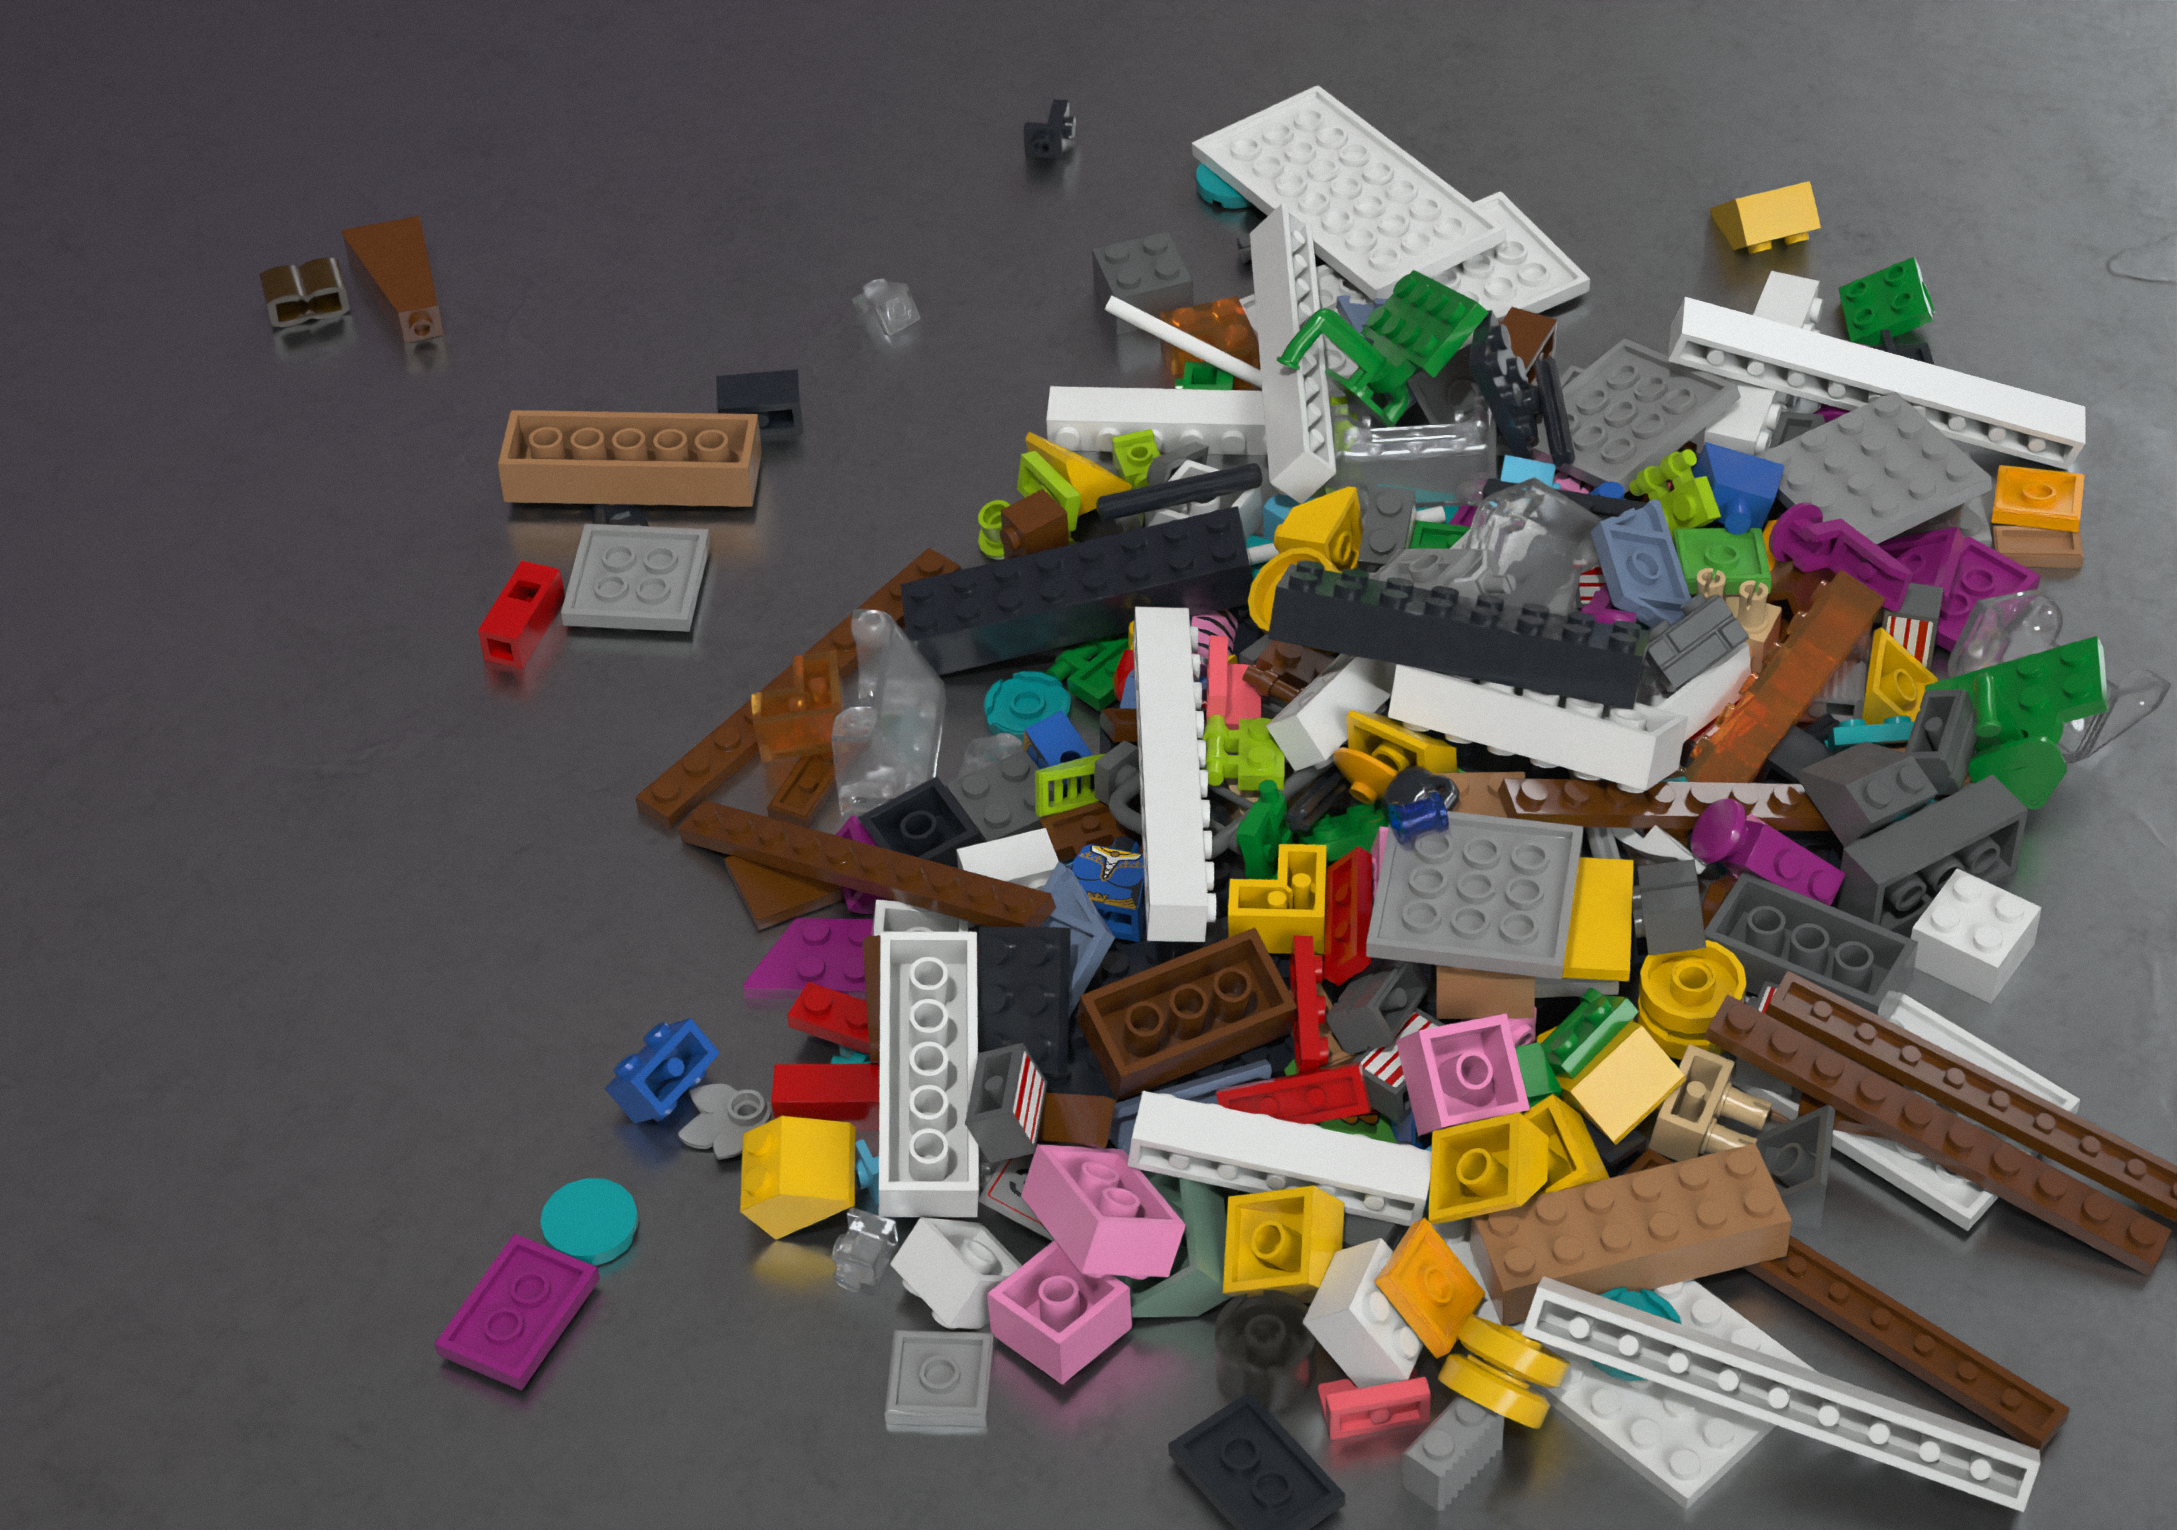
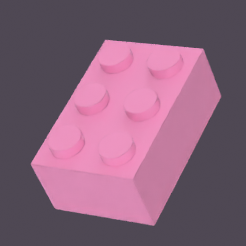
(1102, 1212)

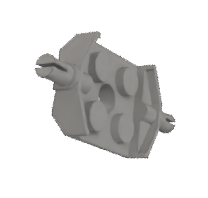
(1466, 570)

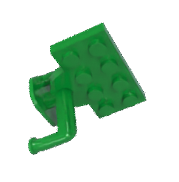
(1411, 331)
(2024, 714)

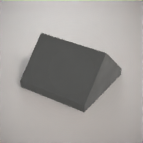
(1799, 1163)

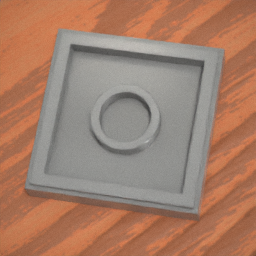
(940, 1378)

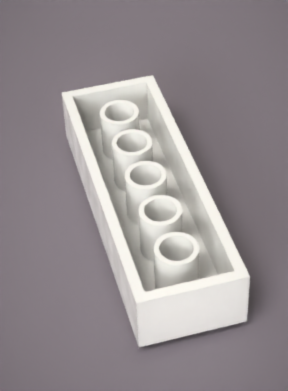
(1753, 418)
(1552, 730)
(927, 1074)

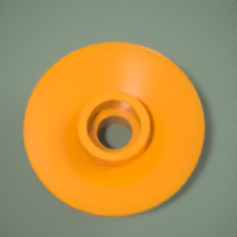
(1365, 773)

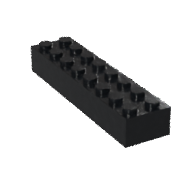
(1077, 591)
(1459, 634)

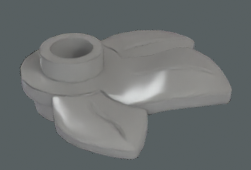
(724, 1118)

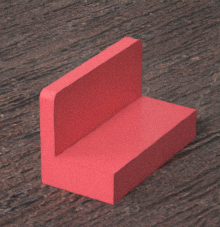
(1226, 690)
(1374, 1408)

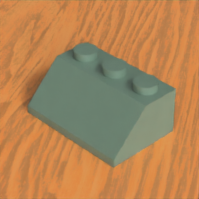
(1198, 1267)

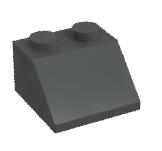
(1866, 789)

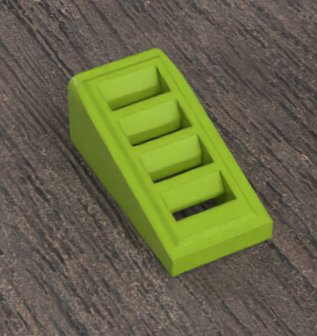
(1070, 770)

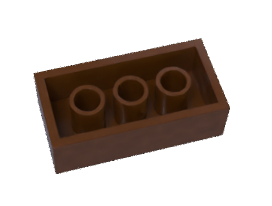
(1186, 1014)

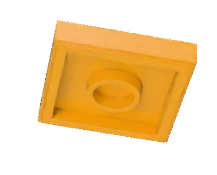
(2038, 498)
(1430, 1287)

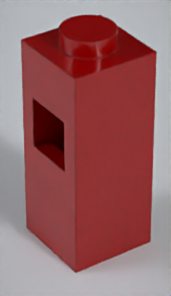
(521, 614)
(828, 1093)

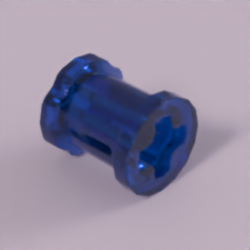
(1418, 817)

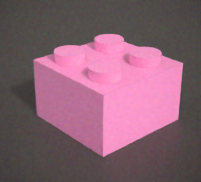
(1462, 1073)
(1058, 1313)

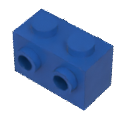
(662, 1070)

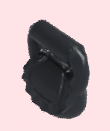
(1413, 784)

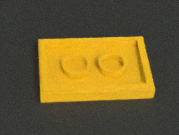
(1601, 921)

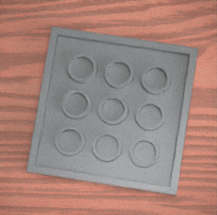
(1633, 413)
(1877, 469)
(1479, 896)

